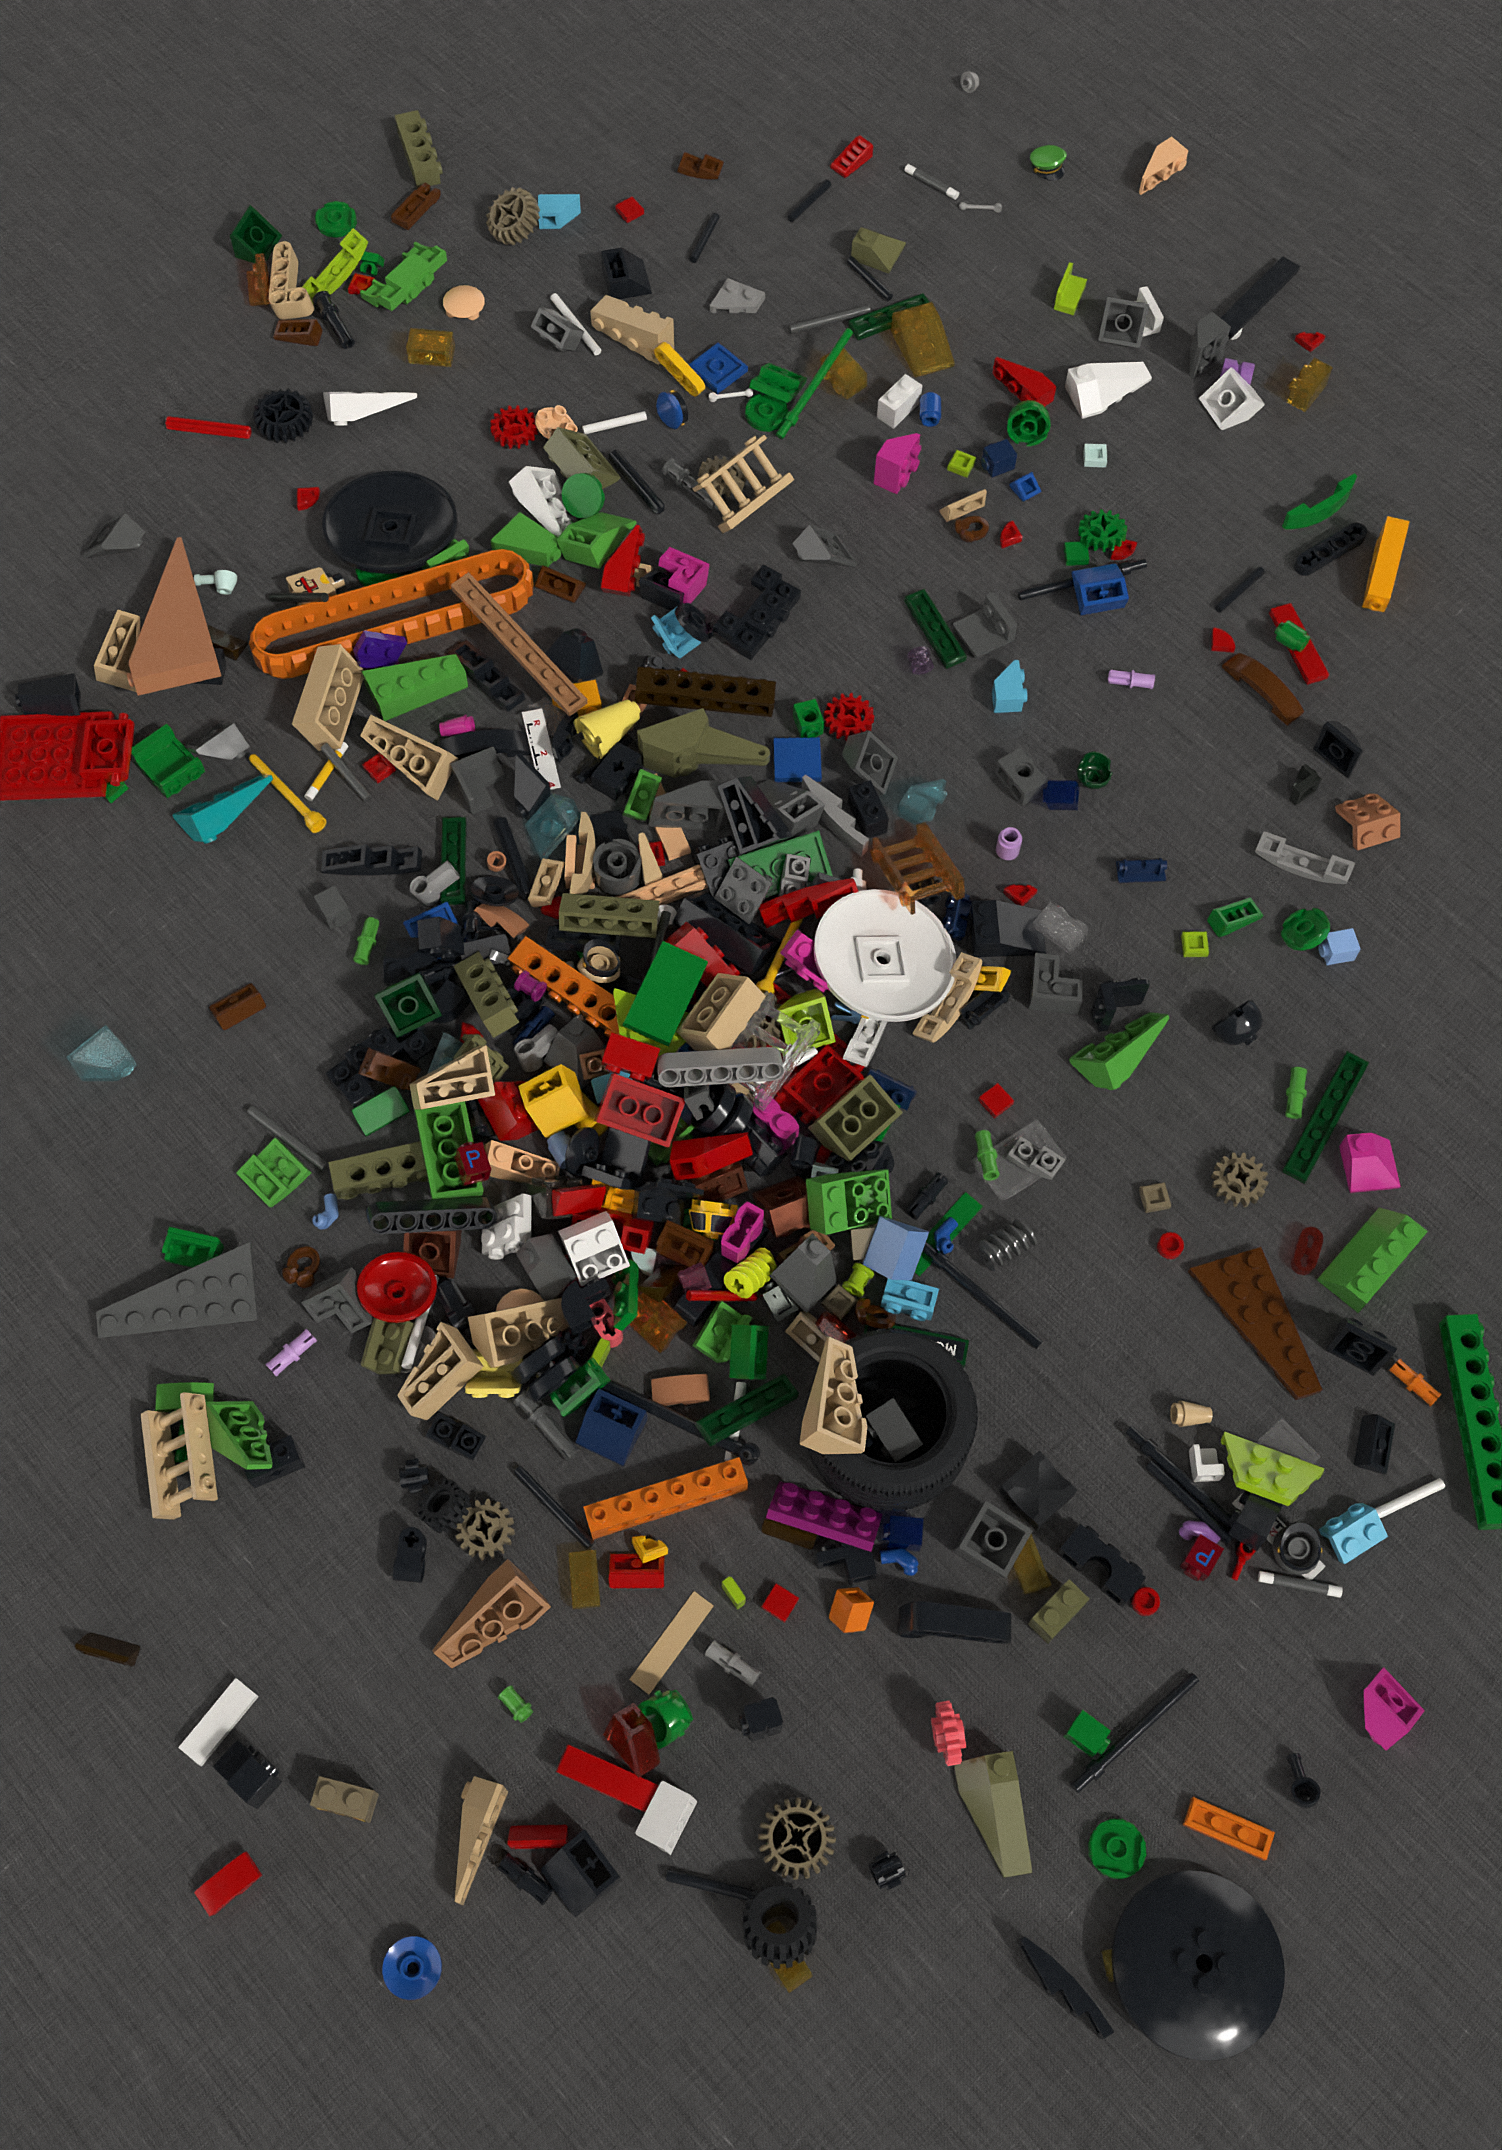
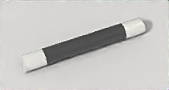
(931, 181)
(1300, 1584)

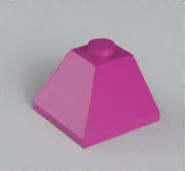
(1368, 1163)
(1388, 1710)

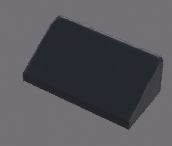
(484, 945)
(1374, 1443)

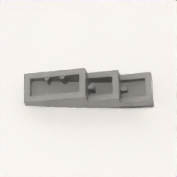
(835, 818)

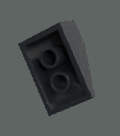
(1004, 930)
(1361, 1346)

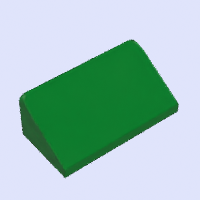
(380, 1111)

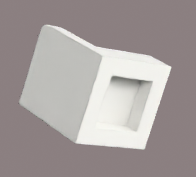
(1205, 1464)

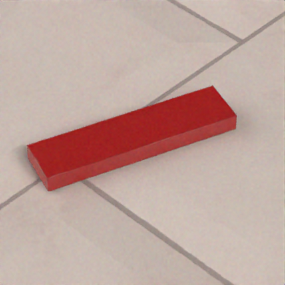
(1308, 659)

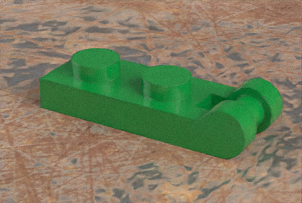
(625, 1295)

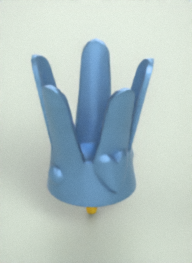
(854, 1017)

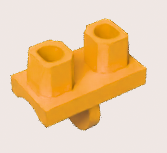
(617, 1198)

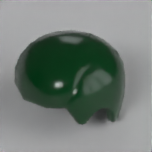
(1094, 770)

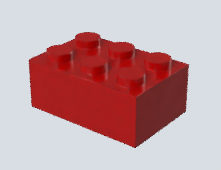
(640, 1110)

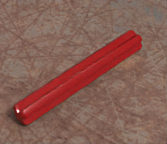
(208, 427)

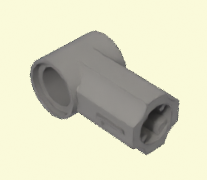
(428, 888)
(533, 1050)

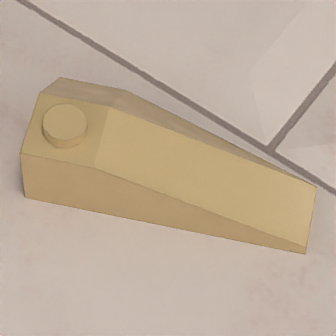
(513, 1332)
(833, 1410)
(479, 1815)

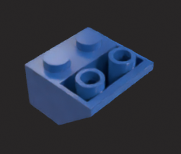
(1100, 589)

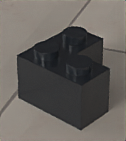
(247, 1775)

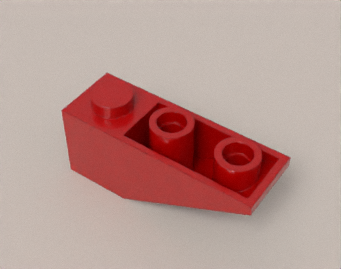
(1024, 382)
(620, 569)
(705, 1155)

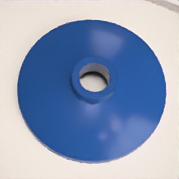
(396, 1966)

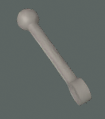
(997, 207)

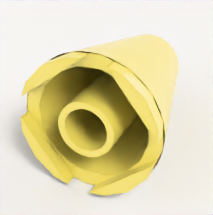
(607, 726)

